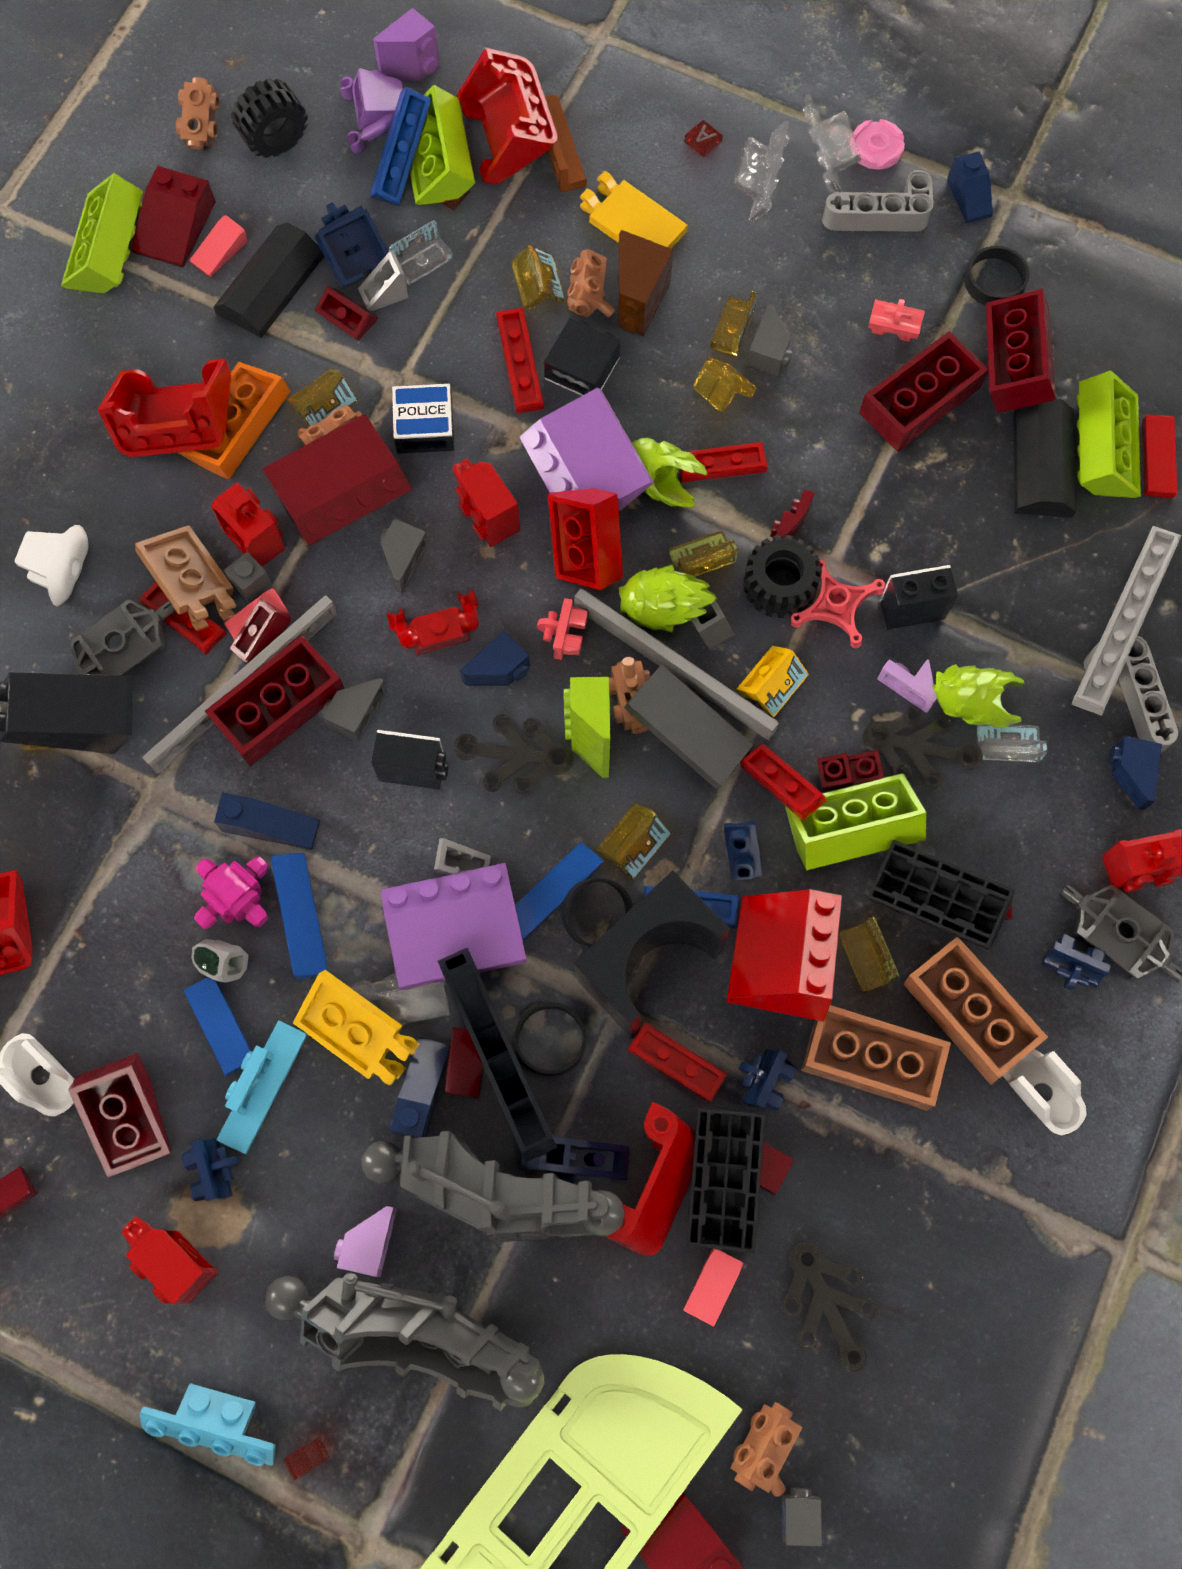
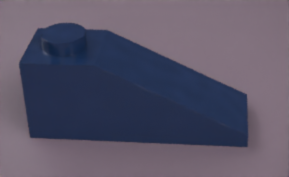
(265, 821)
(420, 1089)
(582, 1159)

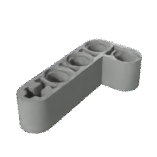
(882, 211)
(1155, 726)

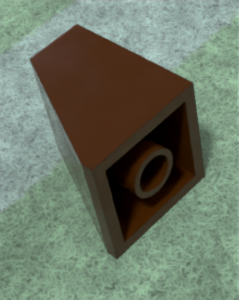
(642, 280)

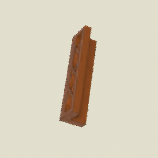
(563, 154)

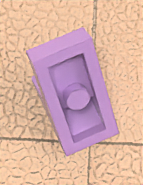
(913, 688)

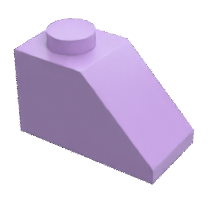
(366, 1244)

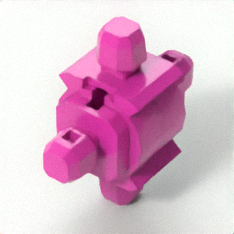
(231, 892)

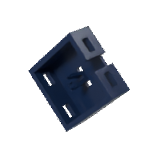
(352, 235)

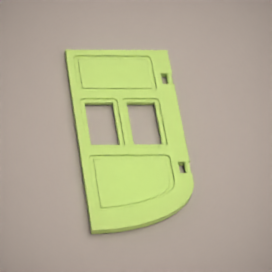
(625, 1437)

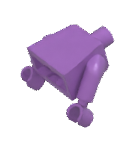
(374, 102)

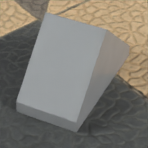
(384, 284)
(456, 858)

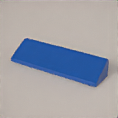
(400, 146)
(552, 889)
(299, 915)

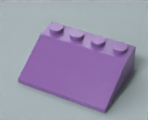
(586, 449)
(451, 914)

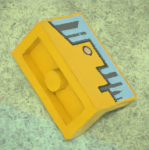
(774, 679)

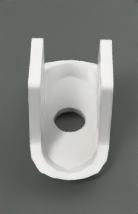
(54, 560)
(17, 1064)
(1066, 1107)

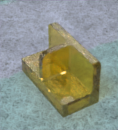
(720, 382)

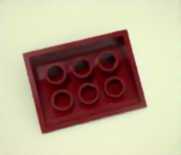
(336, 480)

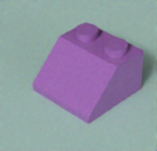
(407, 48)

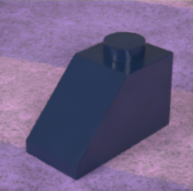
(971, 186)
(497, 664)
(1136, 769)

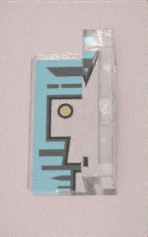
(421, 252)
(1011, 743)

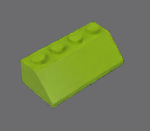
(442, 156)
(103, 236)
(1108, 437)
(589, 721)
(859, 822)

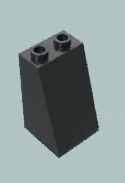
(66, 711)

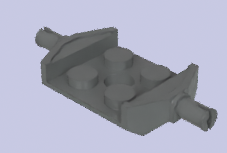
(140, 635)
(1098, 924)

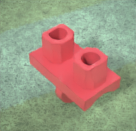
(896, 320)
(569, 617)

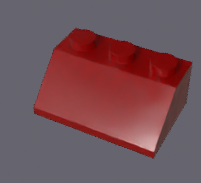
(586, 537)

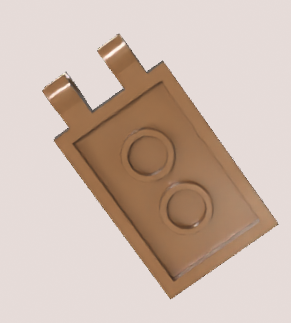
(187, 574)

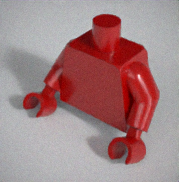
(439, 628)

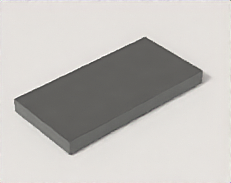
(688, 726)

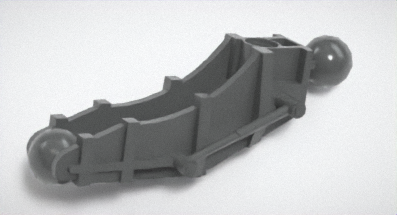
(493, 1202)
(409, 1330)

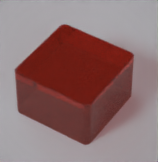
(306, 1458)

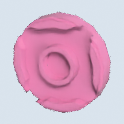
(879, 144)

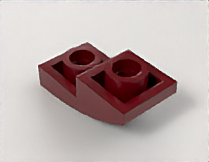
(793, 520)
(847, 771)

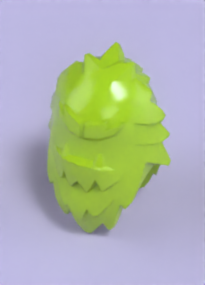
(662, 465)
(664, 598)
(975, 694)

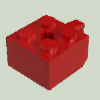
(486, 501)
(248, 524)
(1145, 861)
(167, 1262)

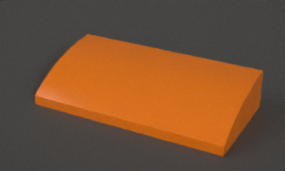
(252, 404)

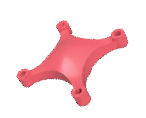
(838, 604)

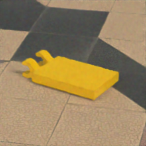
(632, 212)
(354, 1029)

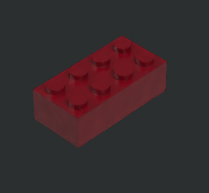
(1020, 351)
(923, 391)
(275, 700)

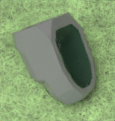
(219, 960)

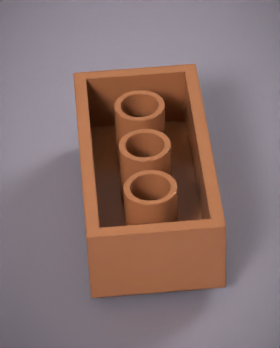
(974, 1010)
(877, 1057)

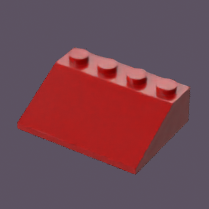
(786, 953)

